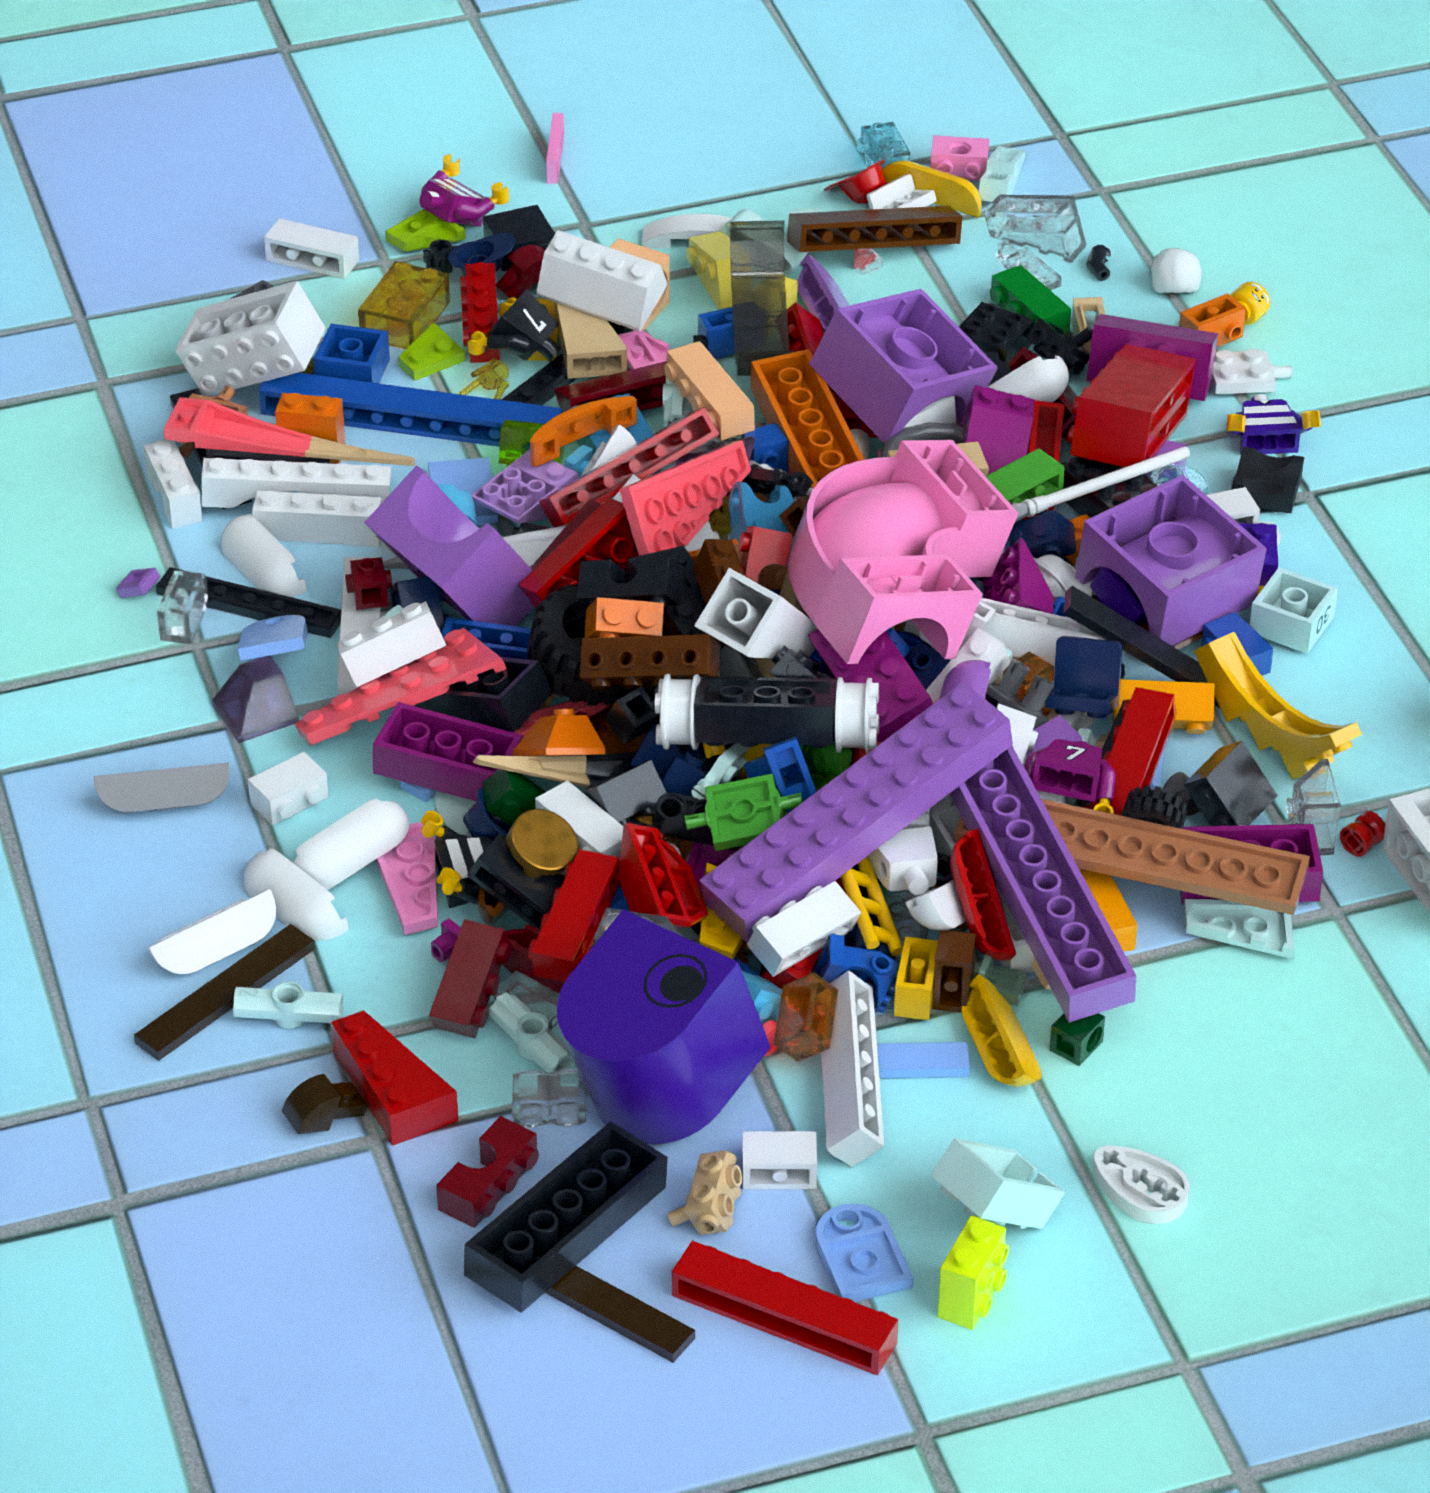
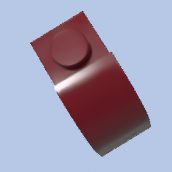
(523, 272)

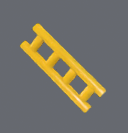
(875, 905)

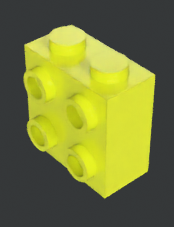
(972, 1273)

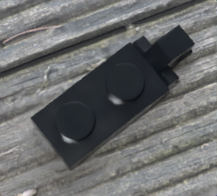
(764, 481)

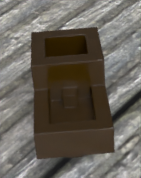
(318, 1102)

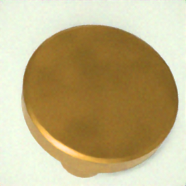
(542, 842)

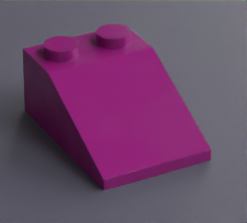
(999, 424)

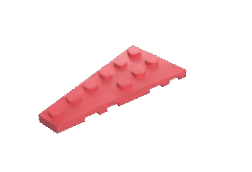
(676, 503)
(410, 684)

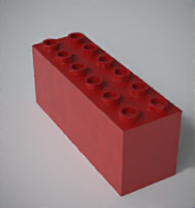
(1131, 406)

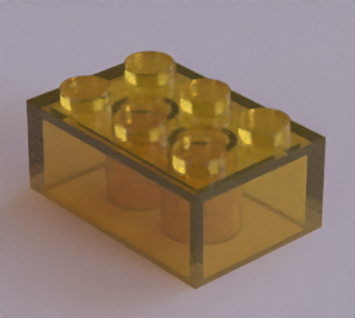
(405, 302)

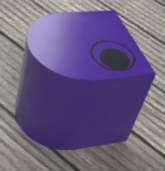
(659, 1029)

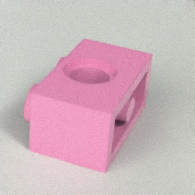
(960, 156)

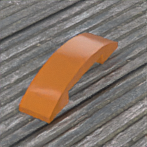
(580, 423)

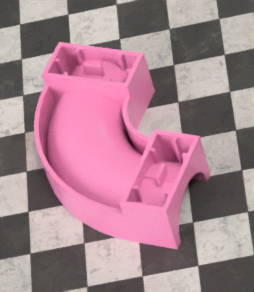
(897, 546)

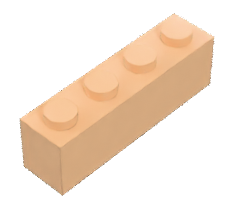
(709, 386)

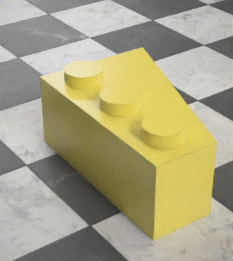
(711, 261)

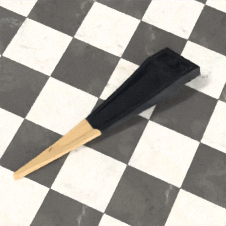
(577, 769)

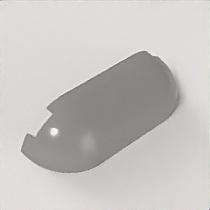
(163, 788)

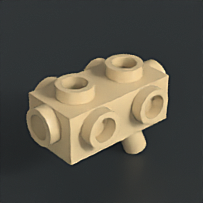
(711, 1194)

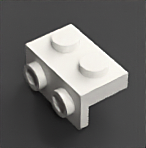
(900, 194)

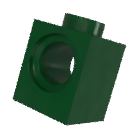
(1078, 1038)

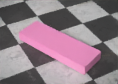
(555, 148)

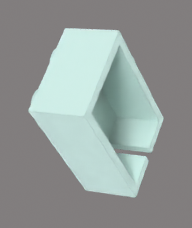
(996, 1184)

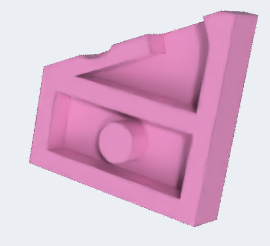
(643, 349)

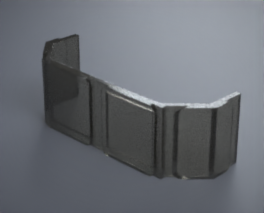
(758, 292)

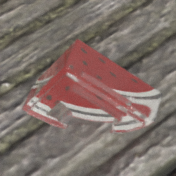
(866, 260)

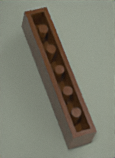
(874, 228)

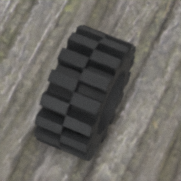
(1155, 807)

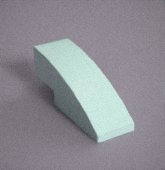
(1001, 173)

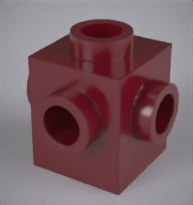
(369, 583)

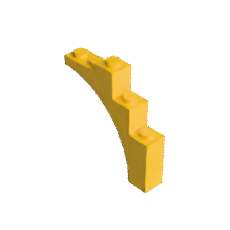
(1269, 717)

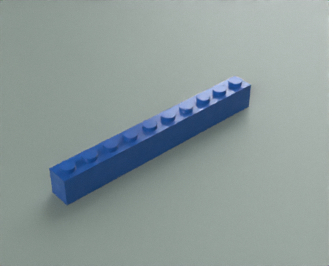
(409, 409)

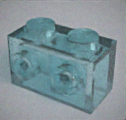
(882, 142)

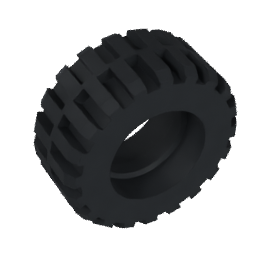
(550, 642)

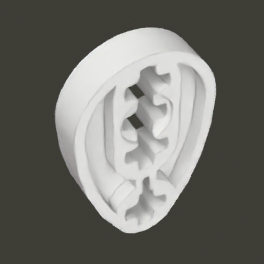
(1138, 1166)

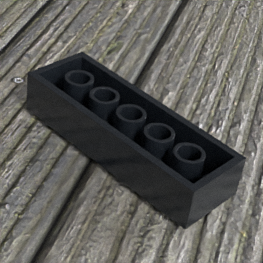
(565, 1216)

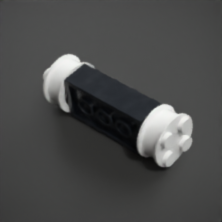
(767, 711)

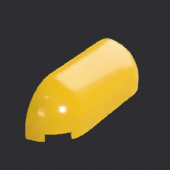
(948, 188)
(999, 1036)

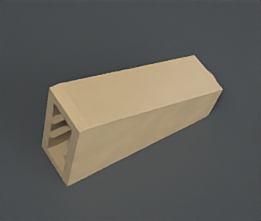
(589, 344)

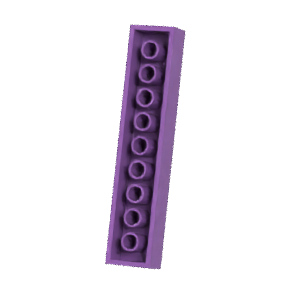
(858, 809)
(1045, 890)

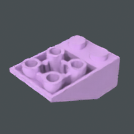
(520, 487)

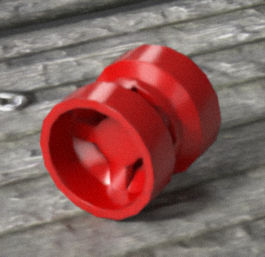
(1363, 833)

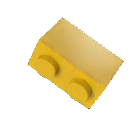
(915, 979)

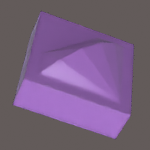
(137, 582)

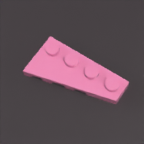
(411, 880)

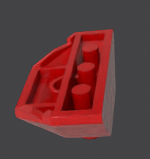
(658, 878)

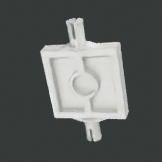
(1246, 372)

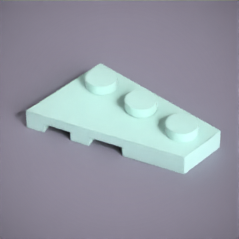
(1240, 925)

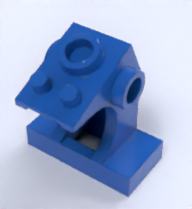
(788, 768)
(866, 964)

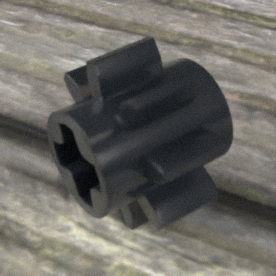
(437, 256)

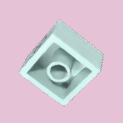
(1293, 610)

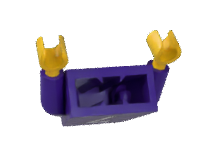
(1270, 425)

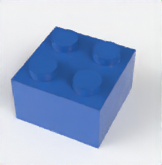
(353, 353)

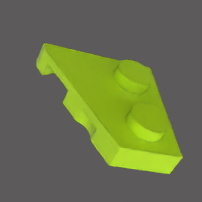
(421, 230)
(430, 354)

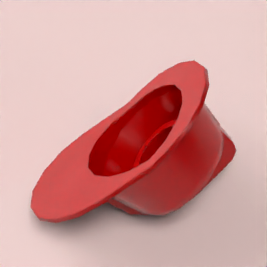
(861, 184)

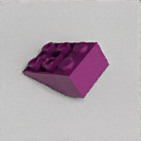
(1019, 580)

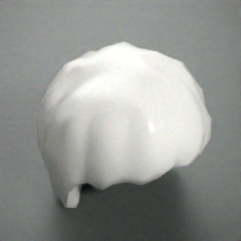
(1176, 271)

